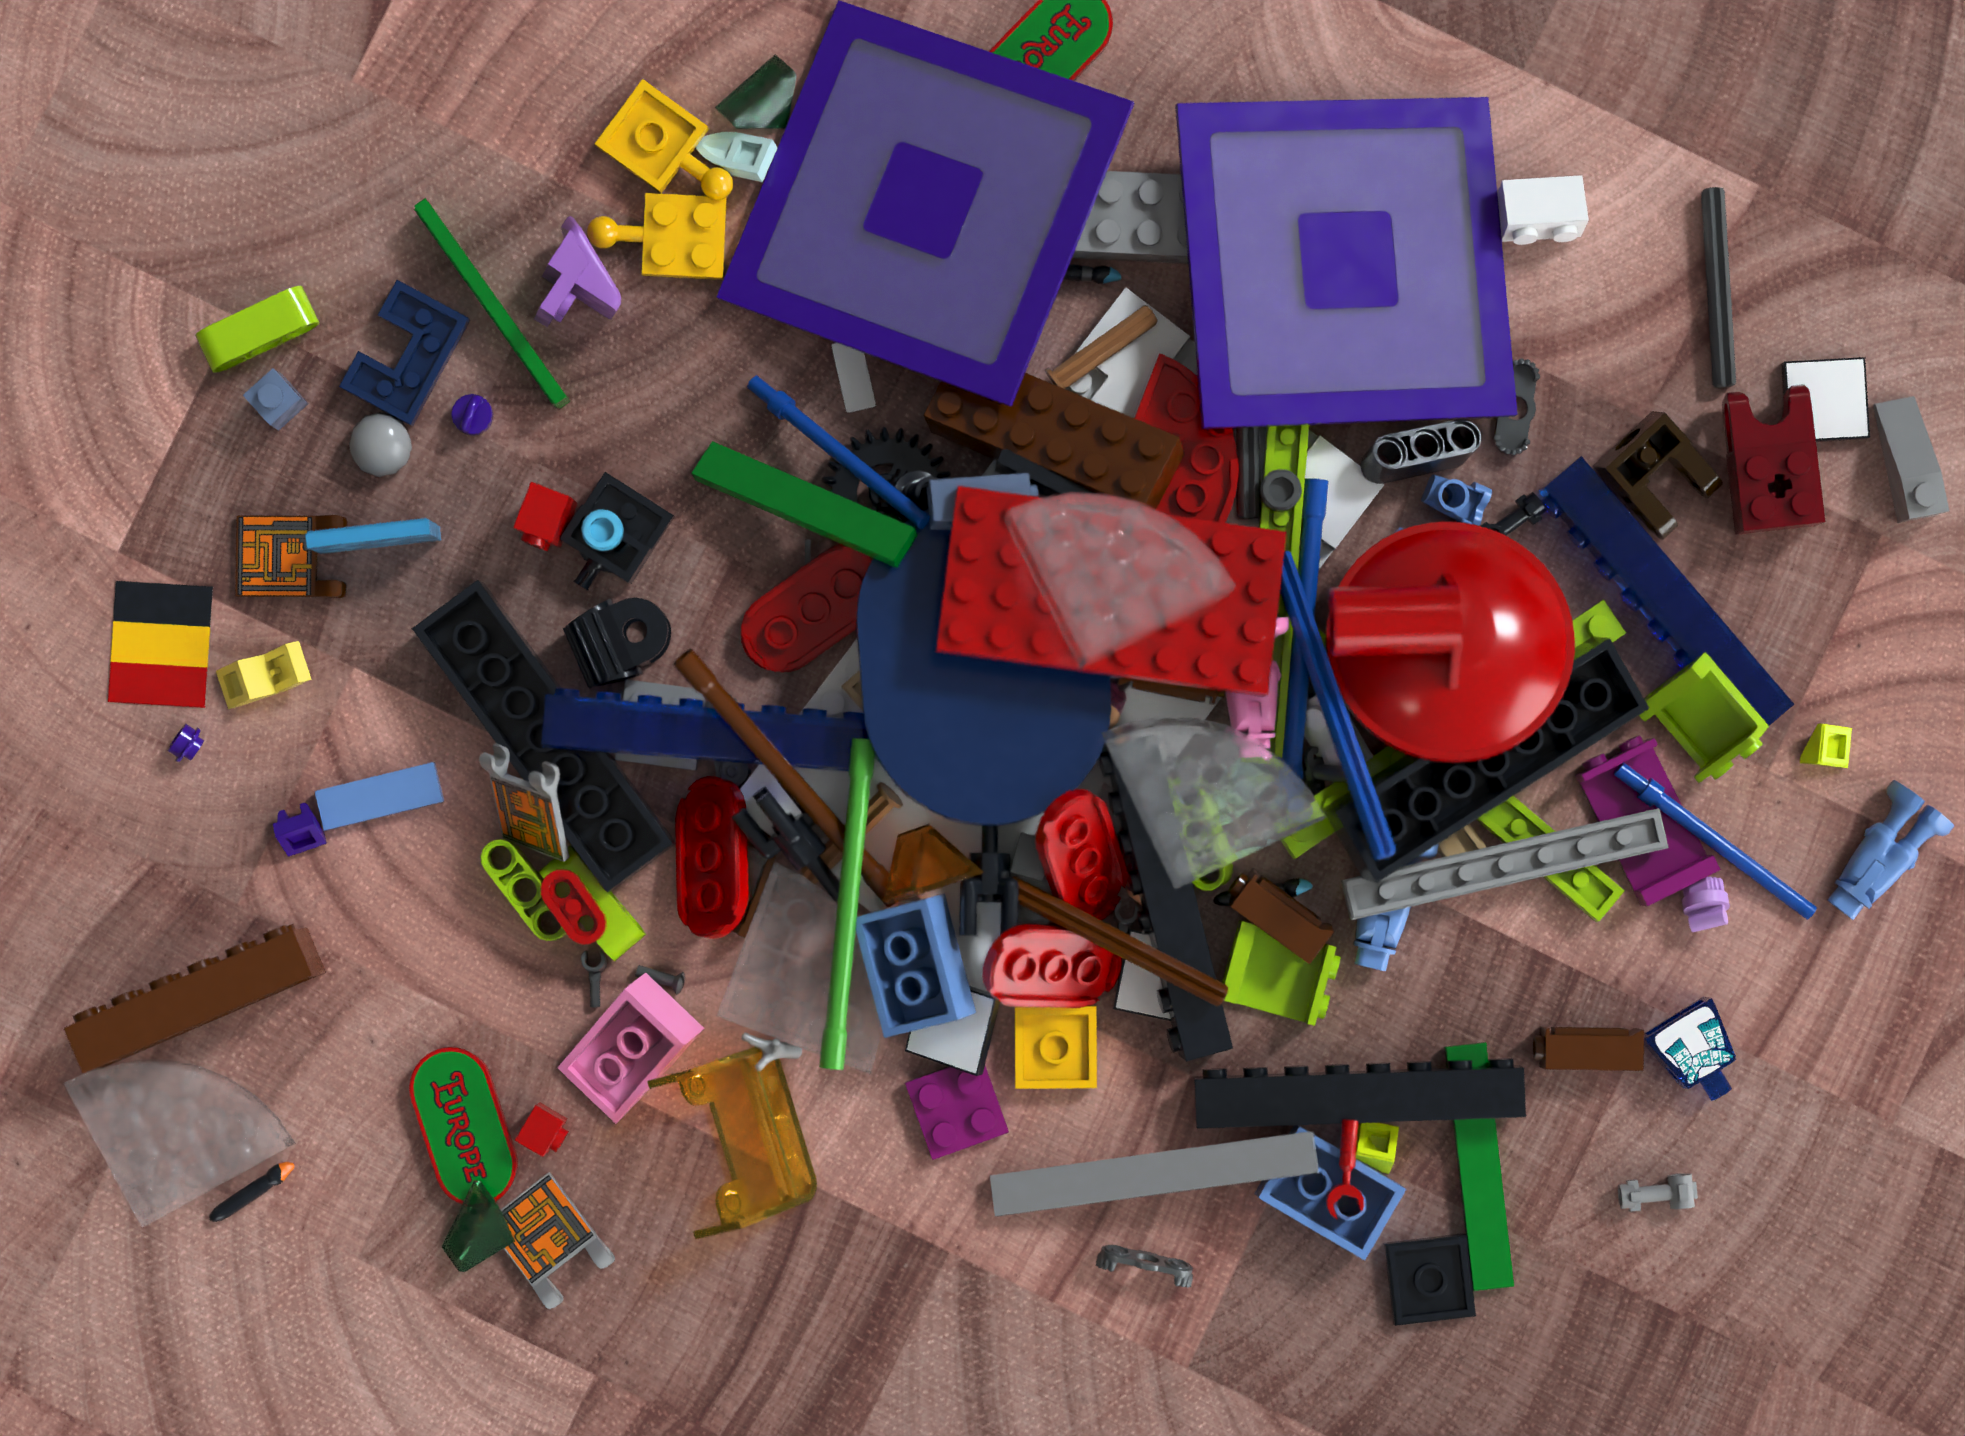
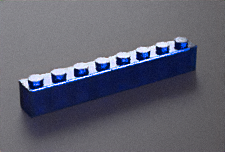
(1655, 584)
(694, 730)

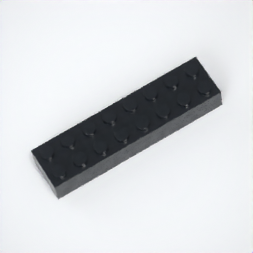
(507, 693)
(1436, 799)

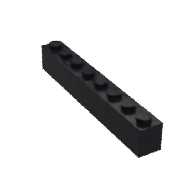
(1173, 928)
(1364, 1096)

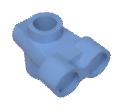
(1464, 501)

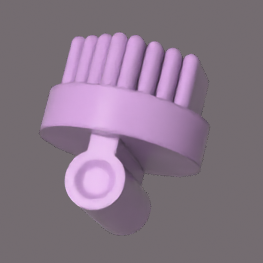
(1706, 904)

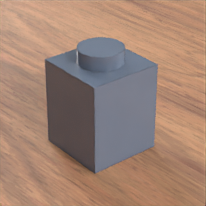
(275, 399)

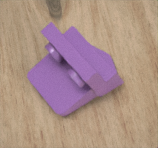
(579, 275)

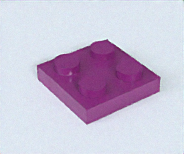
(956, 1110)

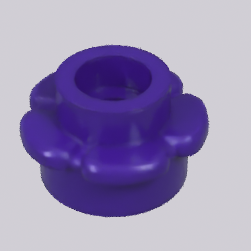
(186, 743)

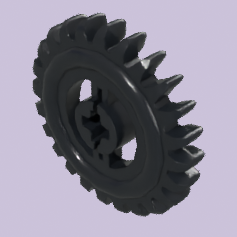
(883, 451)

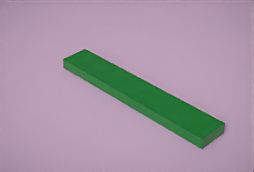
(491, 304)
(805, 504)
(1482, 1188)

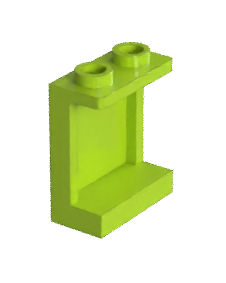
(1707, 716)

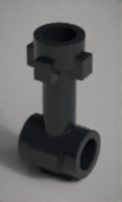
(1529, 509)

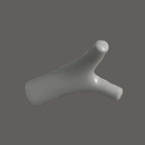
(772, 1049)

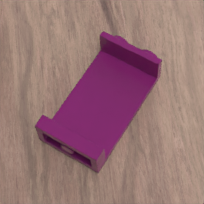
(1656, 872)

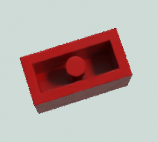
(544, 516)

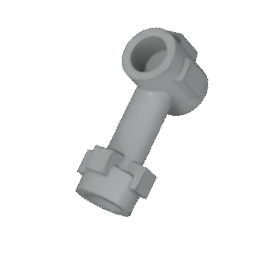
(1679, 1192)

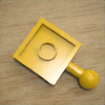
(656, 139)
(679, 236)
(1055, 1047)

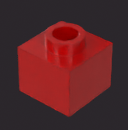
(543, 1130)

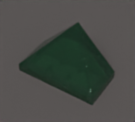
(763, 98)
(477, 1230)

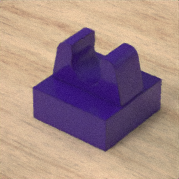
(298, 832)

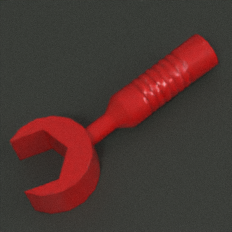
(1347, 1162)

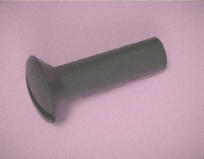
(676, 982)

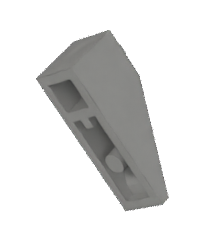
(1910, 461)

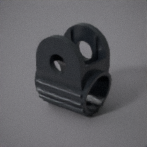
(603, 645)

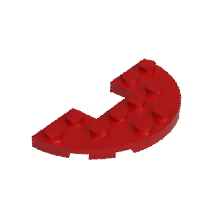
(1209, 469)

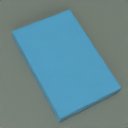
(373, 536)

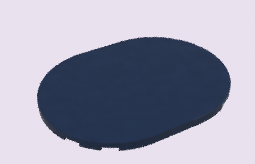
(959, 730)

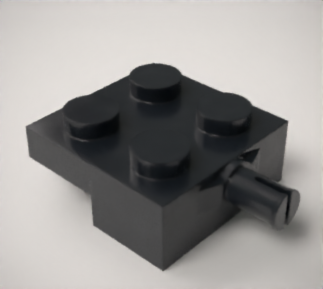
(642, 524)

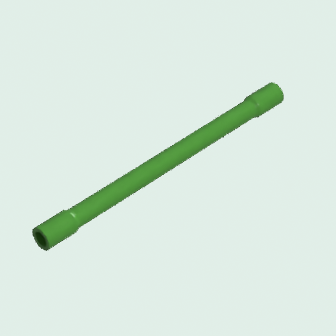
(835, 1034)

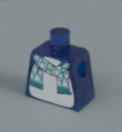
(1694, 1047)

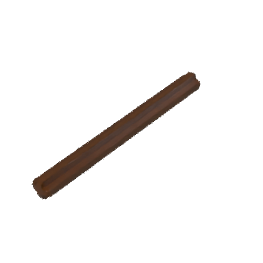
(1121, 943)

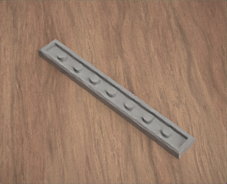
(1506, 864)
(1154, 1174)

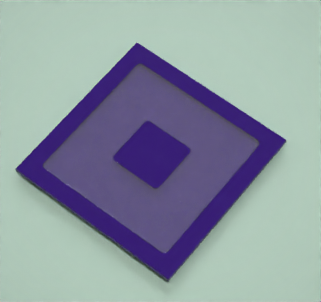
(925, 202)
(1345, 261)

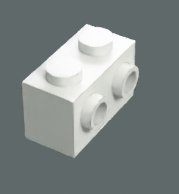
(1542, 209)

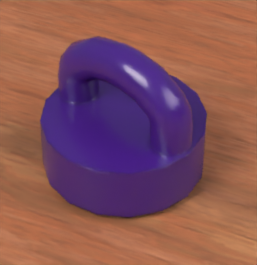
(472, 414)

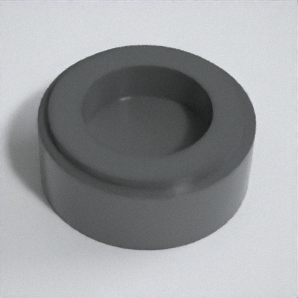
(1280, 490)

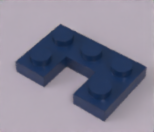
(407, 387)

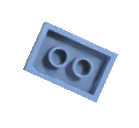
(914, 966)
(1305, 1200)

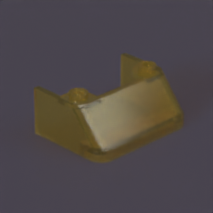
(756, 1134)

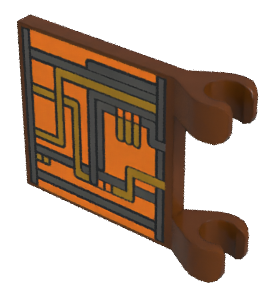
(275, 557)

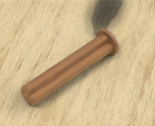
(1102, 348)
(878, 807)

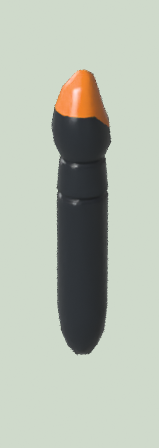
(240, 1199)

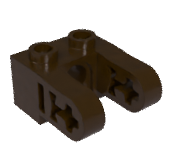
(1640, 455)

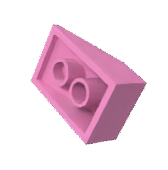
(629, 1046)

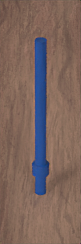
(784, 408)
(1653, 793)

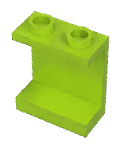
(1275, 979)

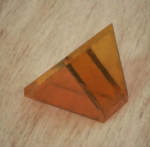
(923, 863)

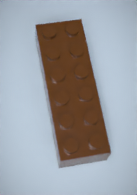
(1063, 434)
(190, 1001)

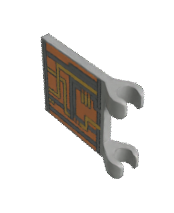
(527, 809)
(548, 1234)

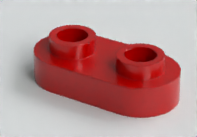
(573, 907)

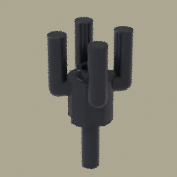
(792, 837)
(990, 886)

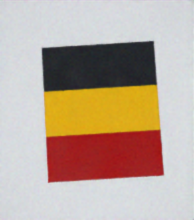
(160, 644)

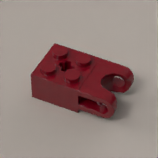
(1770, 452)

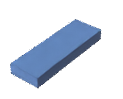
(379, 796)

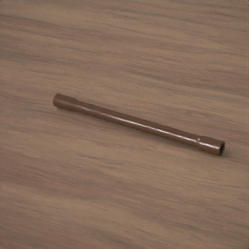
(706, 684)

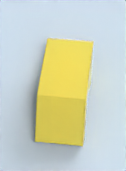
(263, 675)

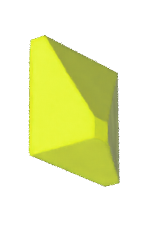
(1828, 746)
(1377, 1145)

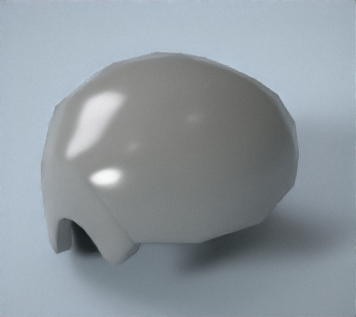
(380, 444)

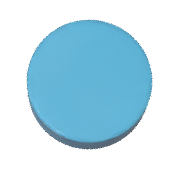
(602, 530)

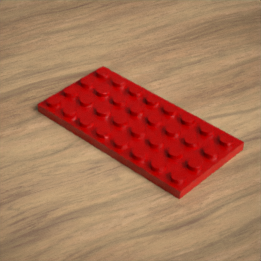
(1000, 614)

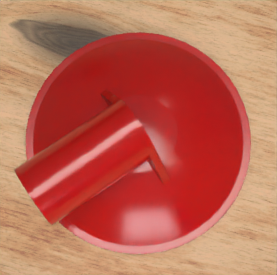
(1450, 641)

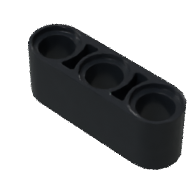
(1408, 463)

